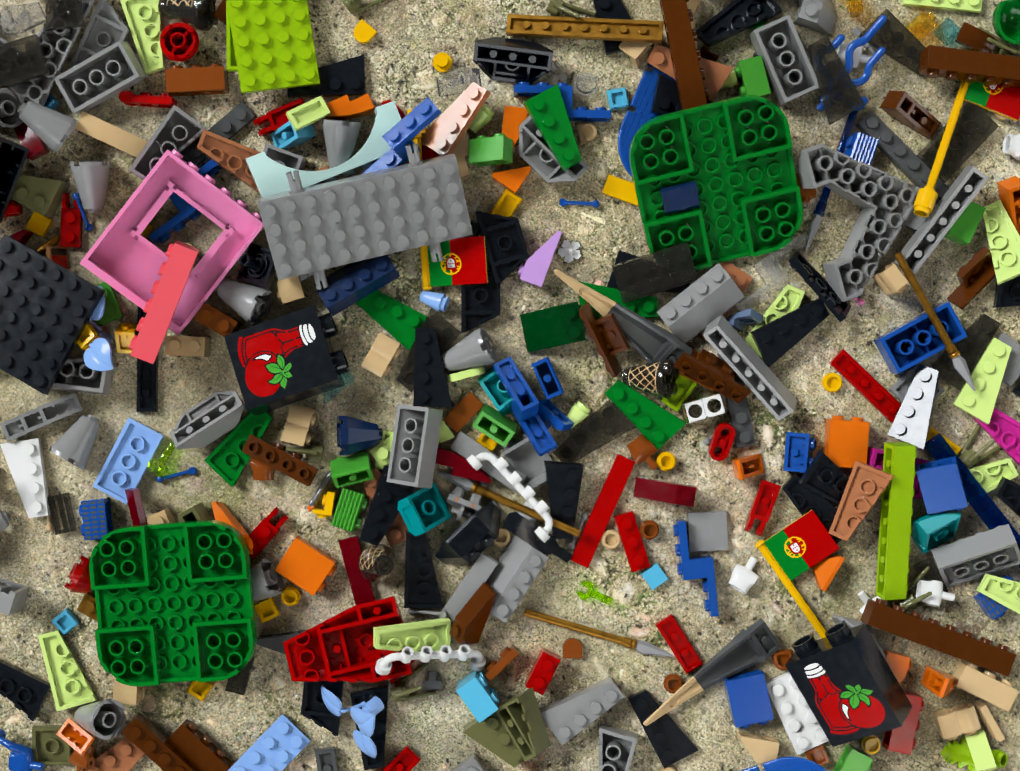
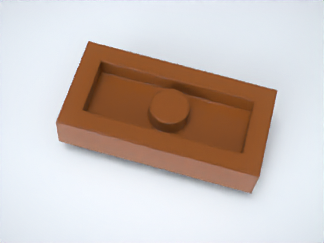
(495, 668)

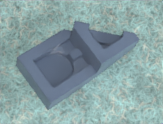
(745, 317)

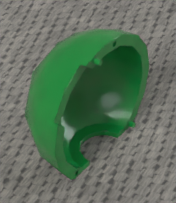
(1007, 21)

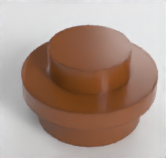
(649, 529)
(672, 683)

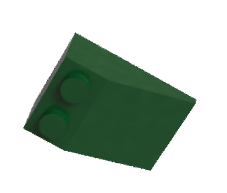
(552, 327)

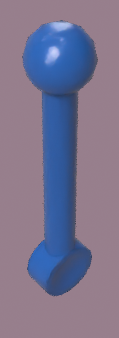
(563, 202)
(88, 227)
(192, 471)

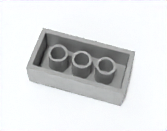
(784, 60)
(100, 77)

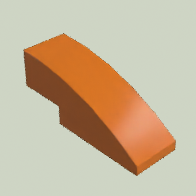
(345, 109)

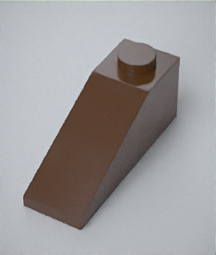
(910, 113)
(473, 616)

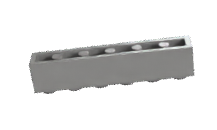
(943, 217)
(750, 367)

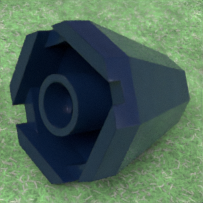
(356, 435)

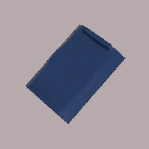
(680, 197)

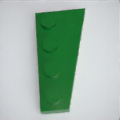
(554, 125)
(644, 306)
(393, 317)
(228, 457)

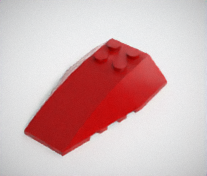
(344, 646)

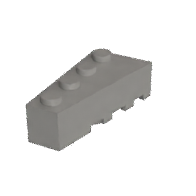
(79, 378)
(574, 713)
(615, 748)

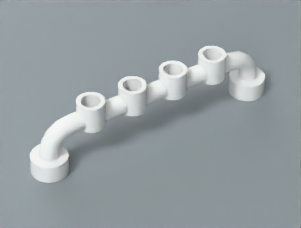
(514, 479)
(464, 652)

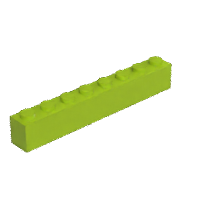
(896, 521)

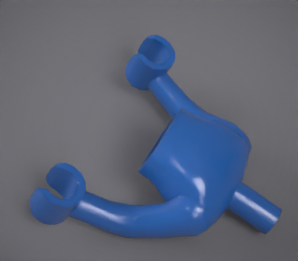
(21, 756)

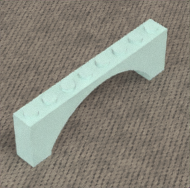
(271, 176)

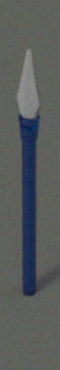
(822, 203)

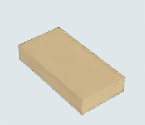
(989, 721)

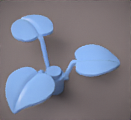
(99, 354)
(363, 718)

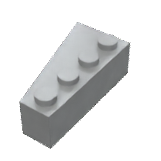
(173, 133)
(12, 596)

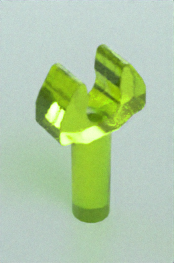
(161, 461)
(593, 593)

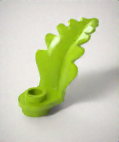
(961, 754)

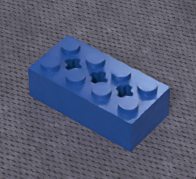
(915, 350)

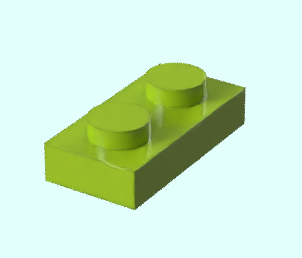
(685, 387)

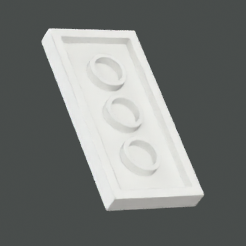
(795, 714)

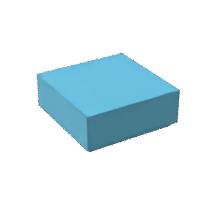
(617, 98)
(654, 576)
(65, 621)

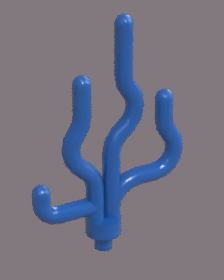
(849, 57)

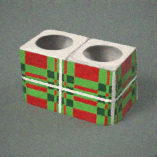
(703, 404)

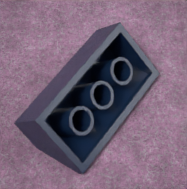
(356, 282)

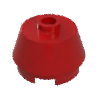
(179, 41)
(80, 577)

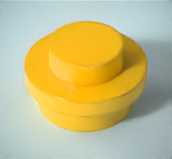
(442, 62)
(666, 461)
(290, 596)
(871, 744)

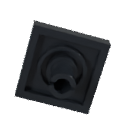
(257, 267)

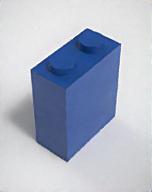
(941, 485)
(748, 699)

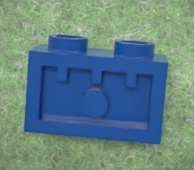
(798, 451)

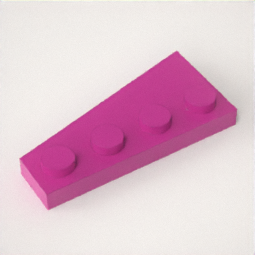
(1004, 432)

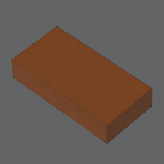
(463, 412)

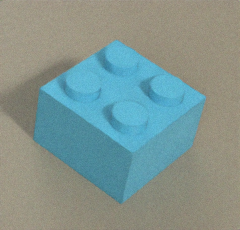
(478, 695)

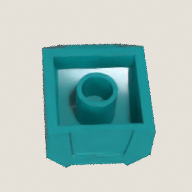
(496, 391)
(423, 510)
(935, 529)

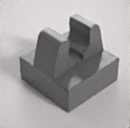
(432, 683)

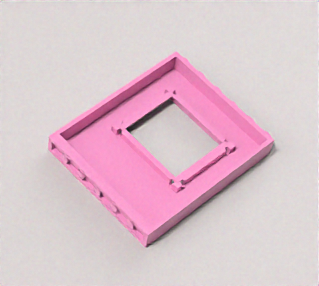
(133, 262)

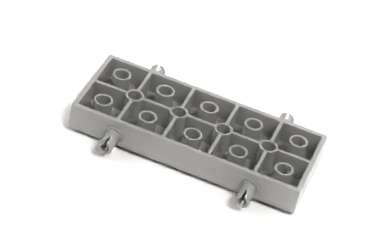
(365, 216)

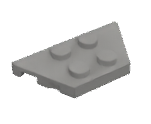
(102, 31)

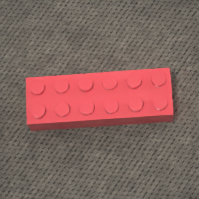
(164, 302)

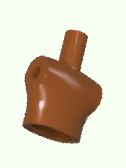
(642, 450)
(261, 471)
(83, 762)

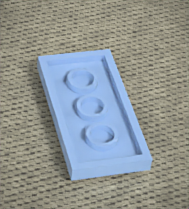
(128, 459)
(273, 748)

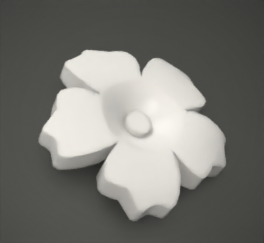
(569, 251)

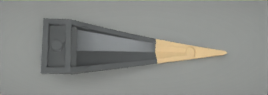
(645, 336)
(741, 652)

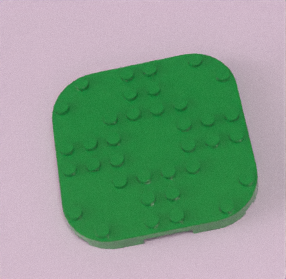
(742, 175)
(173, 602)

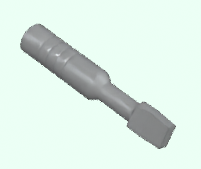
(856, 31)

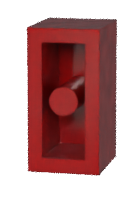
(542, 671)

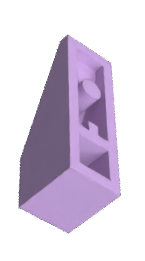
(538, 264)

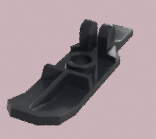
(525, 530)

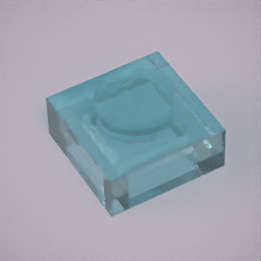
(946, 31)

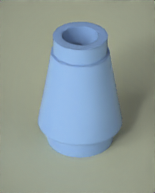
(435, 300)

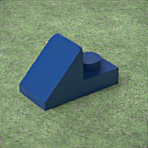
(553, 416)

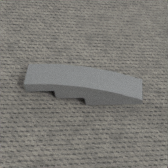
(41, 417)
(467, 446)
(469, 585)

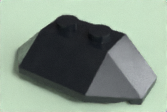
(512, 59)
(472, 537)

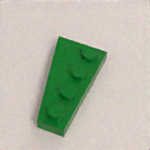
(645, 415)

